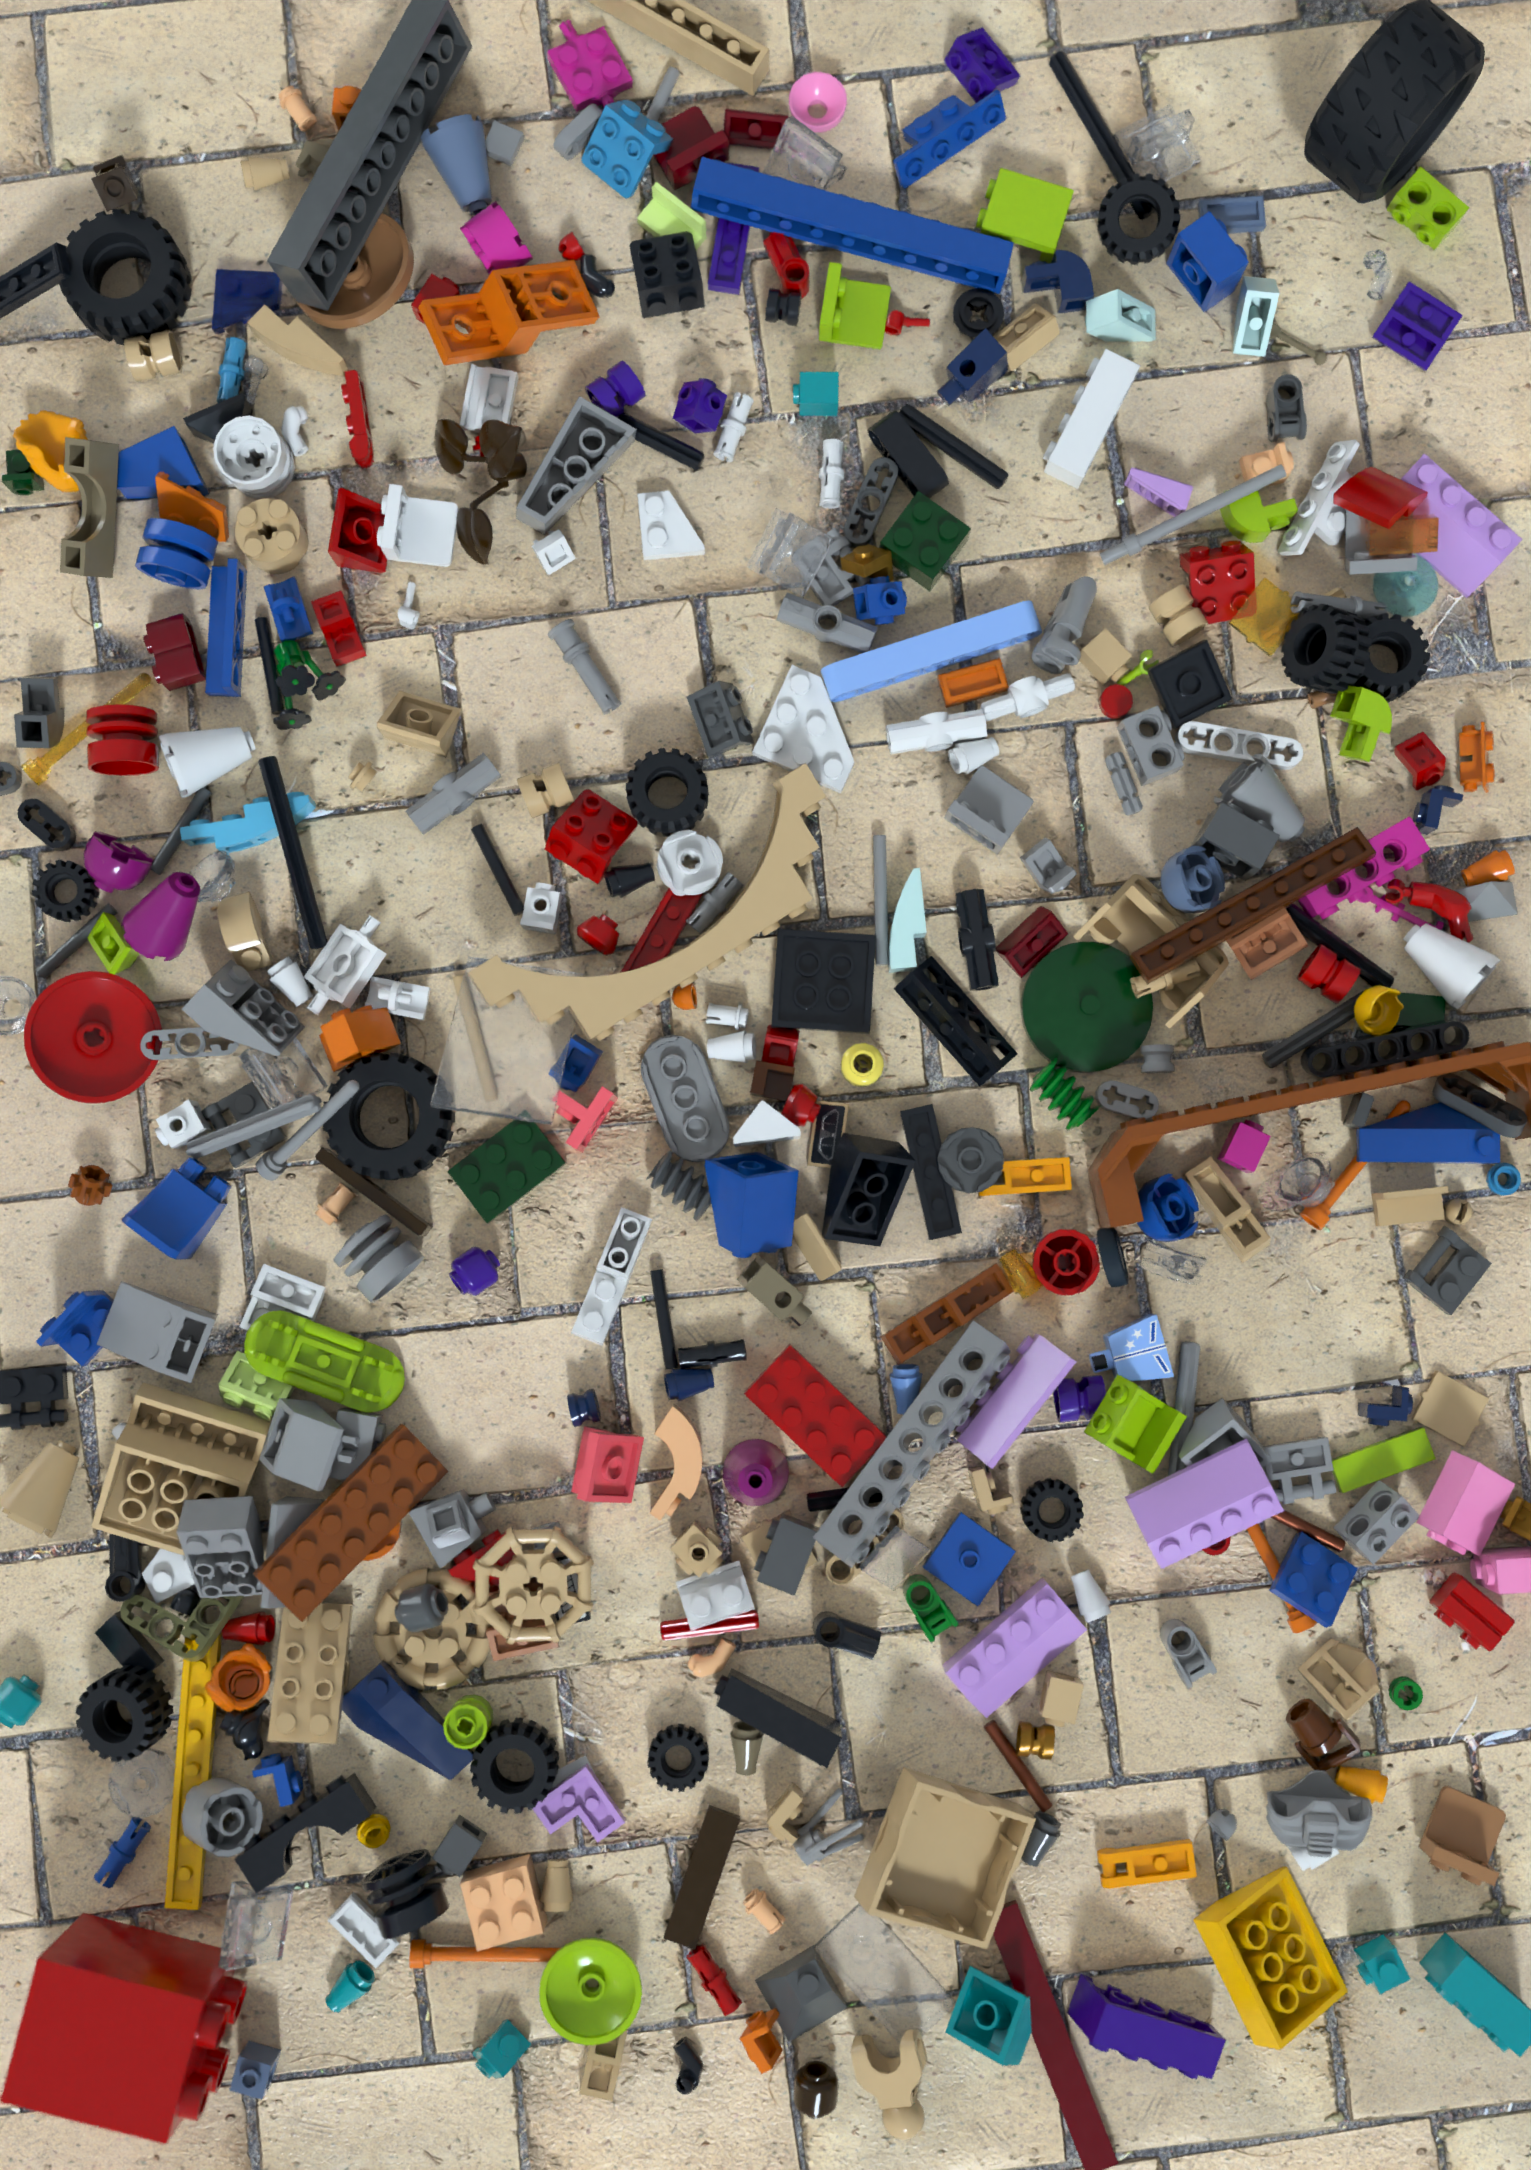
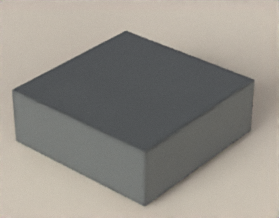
(1358, 1110)

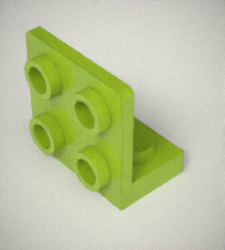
(853, 311)

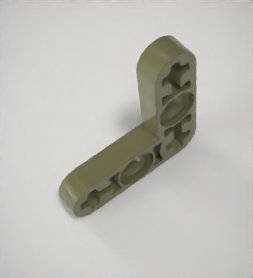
(194, 1626)

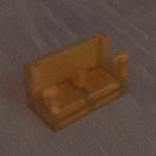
(1407, 535)

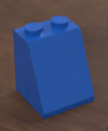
(752, 1202)

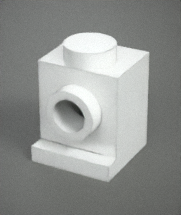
(546, 920)
(193, 1125)

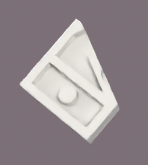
(666, 528)
(167, 1575)

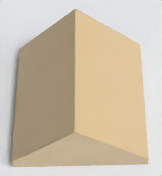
(419, 723)

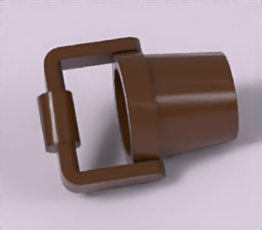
(1320, 1734)

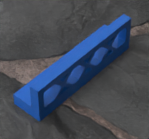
(226, 630)

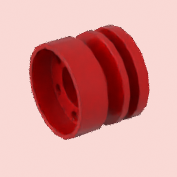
(122, 740)

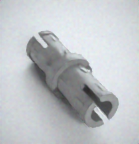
(714, 903)

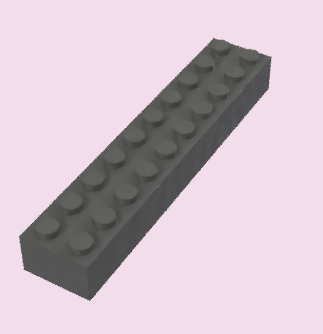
(370, 152)

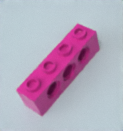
(1407, 846)

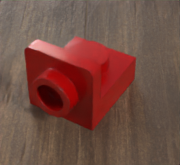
(1421, 760)

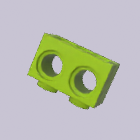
(1433, 202)

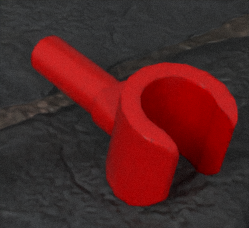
(897, 320)

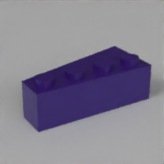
(1145, 2030)

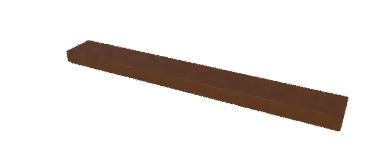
(1252, 905)

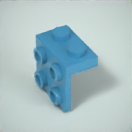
(624, 146)

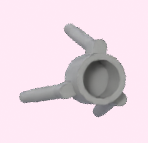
(814, 1845)

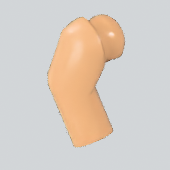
(713, 1663)

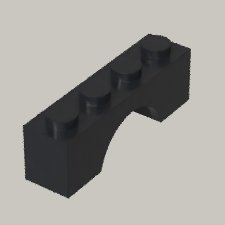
(339, 1808)

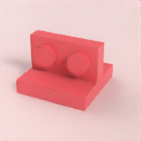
(589, 1118)
(607, 1466)

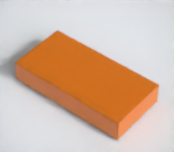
(972, 682)

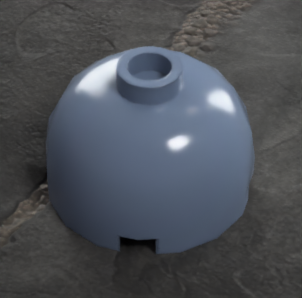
(1192, 881)

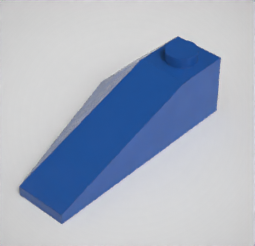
(1428, 1136)

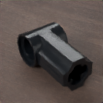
(124, 1561)
(849, 1635)

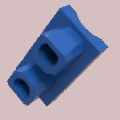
(288, 610)

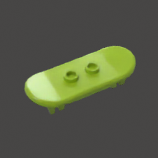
(324, 1361)

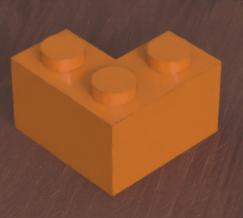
(357, 1035)

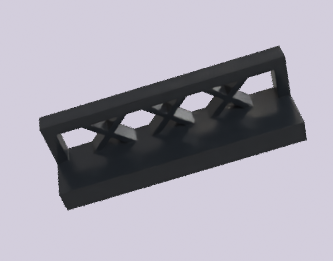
(952, 1023)

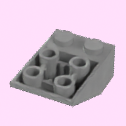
(243, 1011)
(157, 1331)
(222, 1545)

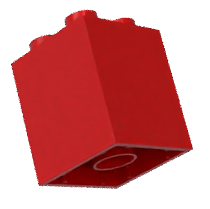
(123, 2029)

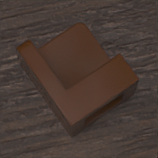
(772, 1080)

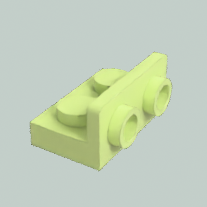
(251, 1389)

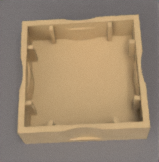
(944, 1858)

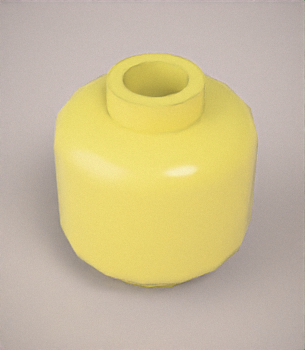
(858, 1053)

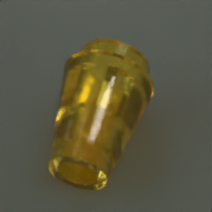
(1020, 1274)

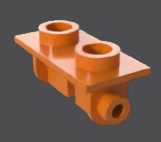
(1479, 771)

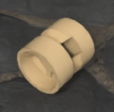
(153, 356)
(1177, 614)
(533, 790)

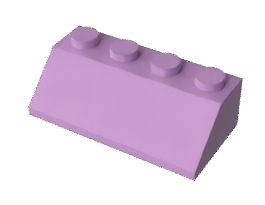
(1469, 534)
(1014, 1399)
(1204, 1503)
(1013, 1648)

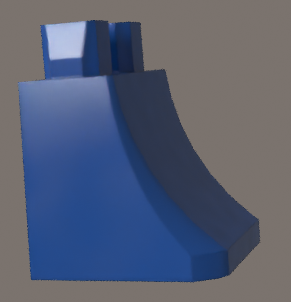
(179, 1210)

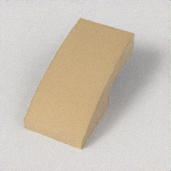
(603, 2068)

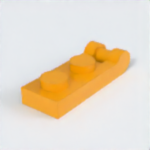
(1033, 1177)
(1147, 1863)

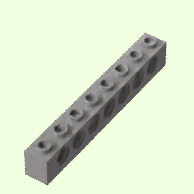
(913, 1425)

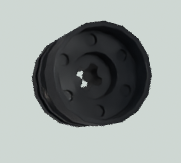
(407, 1898)

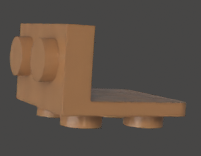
(1463, 1835)

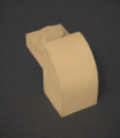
(242, 932)

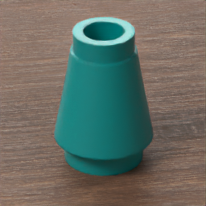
(350, 1986)

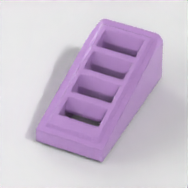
(1163, 492)

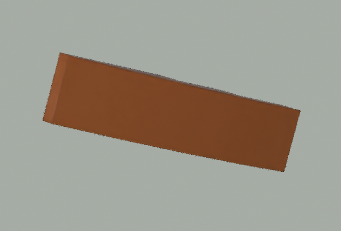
(947, 1314)

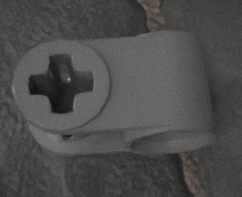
(1286, 416)

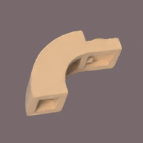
(687, 1453)

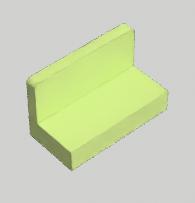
(670, 215)

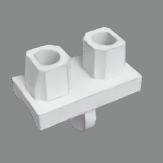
(398, 997)

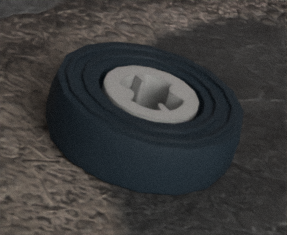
(1112, 1257)

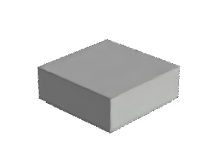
(503, 143)

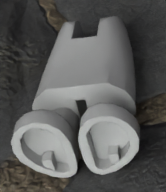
(1065, 627)

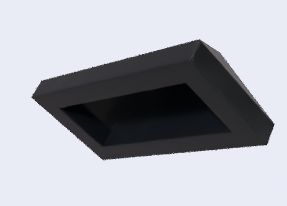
(209, 421)

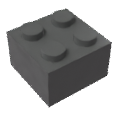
(1236, 840)

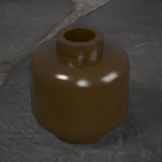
(815, 2089)

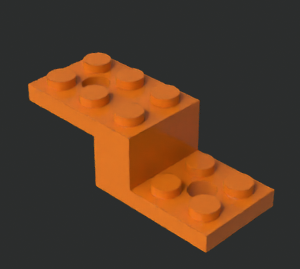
(508, 312)

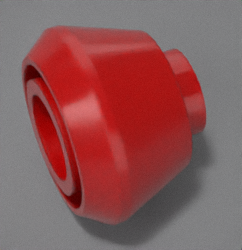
(599, 934)
(801, 1106)

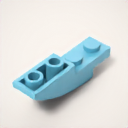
(241, 833)

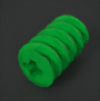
(1063, 1095)

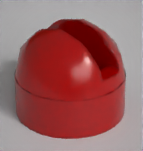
(570, 247)

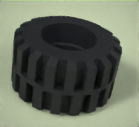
(1138, 189)
(1326, 648)
(1408, 649)
(667, 765)
(105, 1726)
(506, 1792)

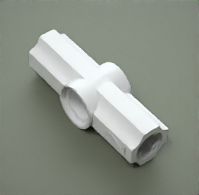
(936, 731)

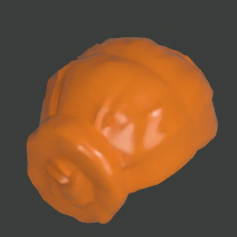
(239, 1679)

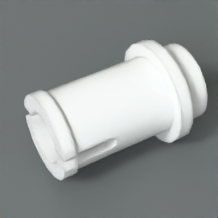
(727, 1015)

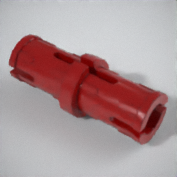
(714, 1979)

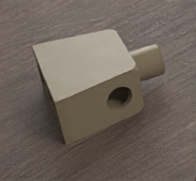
(766, 1283)

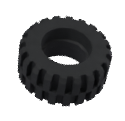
(113, 239)
(395, 1162)

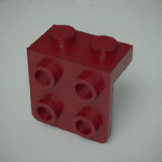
(691, 142)

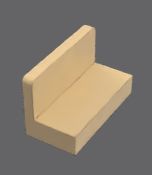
(1409, 1206)

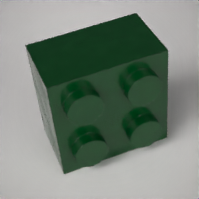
(925, 540)

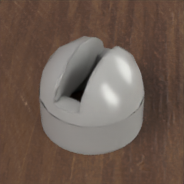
(1223, 1823)

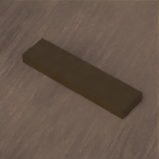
(374, 1193)
(701, 1877)

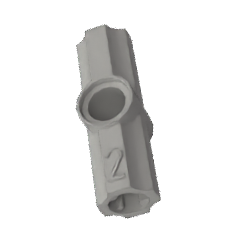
(807, 615)
(453, 793)

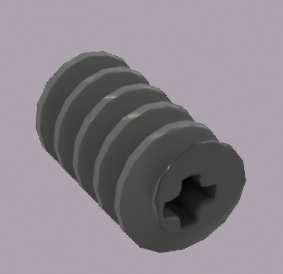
(681, 1185)

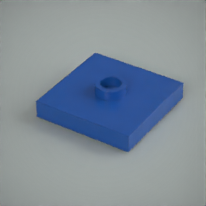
(969, 1558)

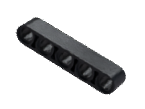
(1399, 1051)

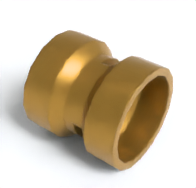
(1035, 1740)

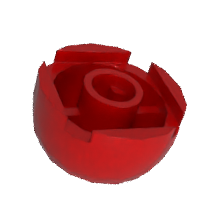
(1065, 1262)

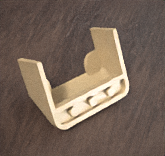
(1138, 917)

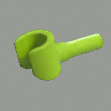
(1139, 669)

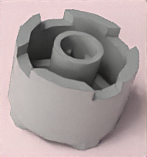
(221, 1816)

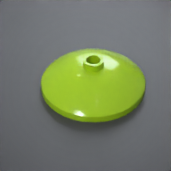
(586, 2012)

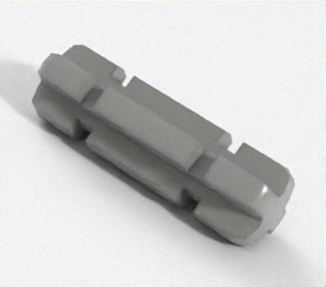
(1123, 783)

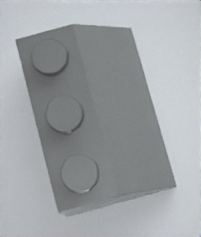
(285, 1518)

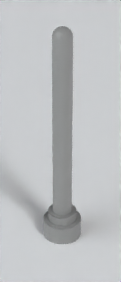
(274, 1163)

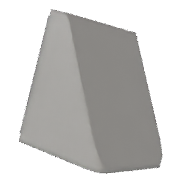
(447, 1524)

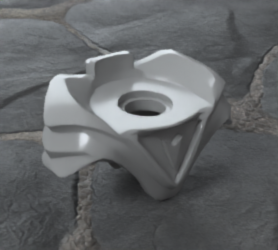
(1318, 1815)

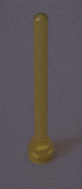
(40, 767)

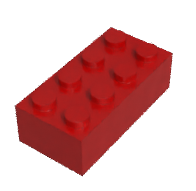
(815, 1415)

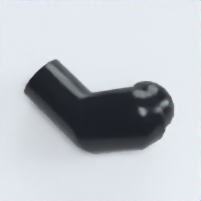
(595, 282)
(691, 2066)

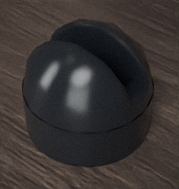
(185, 1602)

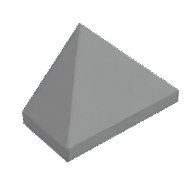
(1490, 900)

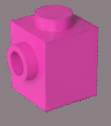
(1244, 1146)

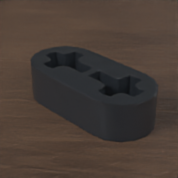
(51, 819)

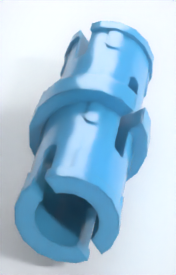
(231, 369)

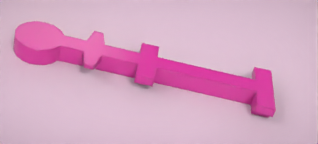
(1397, 911)

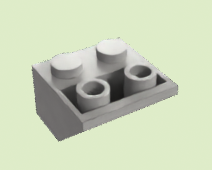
(301, 1443)

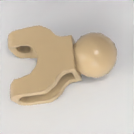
(893, 2081)

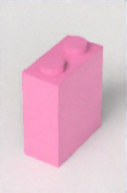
(1465, 1504)
(1503, 1569)

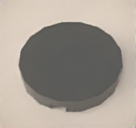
(970, 1160)

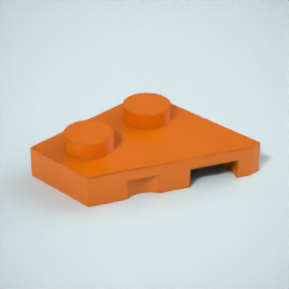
(191, 508)

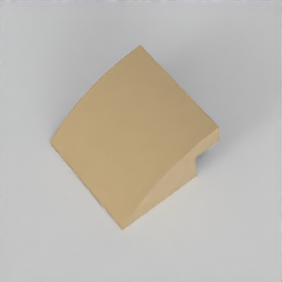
(172, 1454)

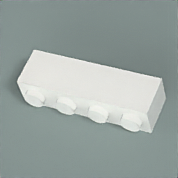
(1091, 418)

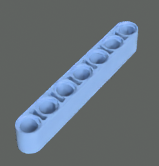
(931, 651)

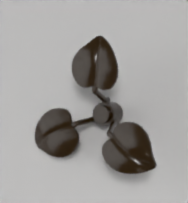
(500, 446)

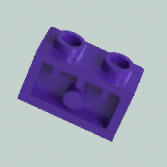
(980, 65)

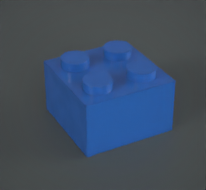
(1207, 261)

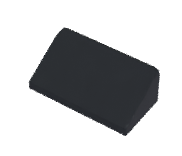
(128, 1644)

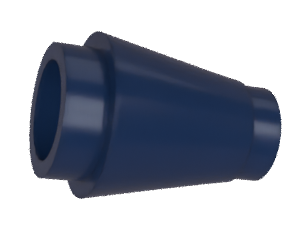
(687, 1382)

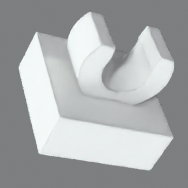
(553, 551)

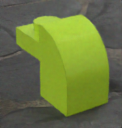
(1252, 522)
(1367, 717)

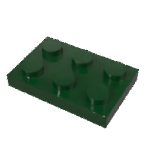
(506, 1168)

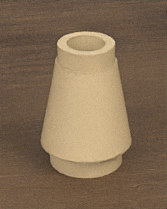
(263, 172)
(557, 1886)

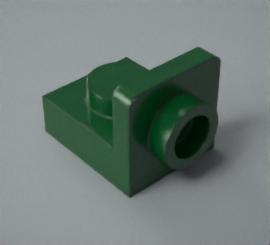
(20, 476)

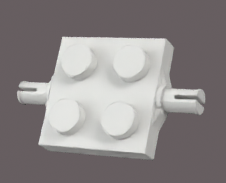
(344, 965)

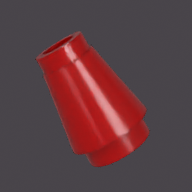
(250, 1628)

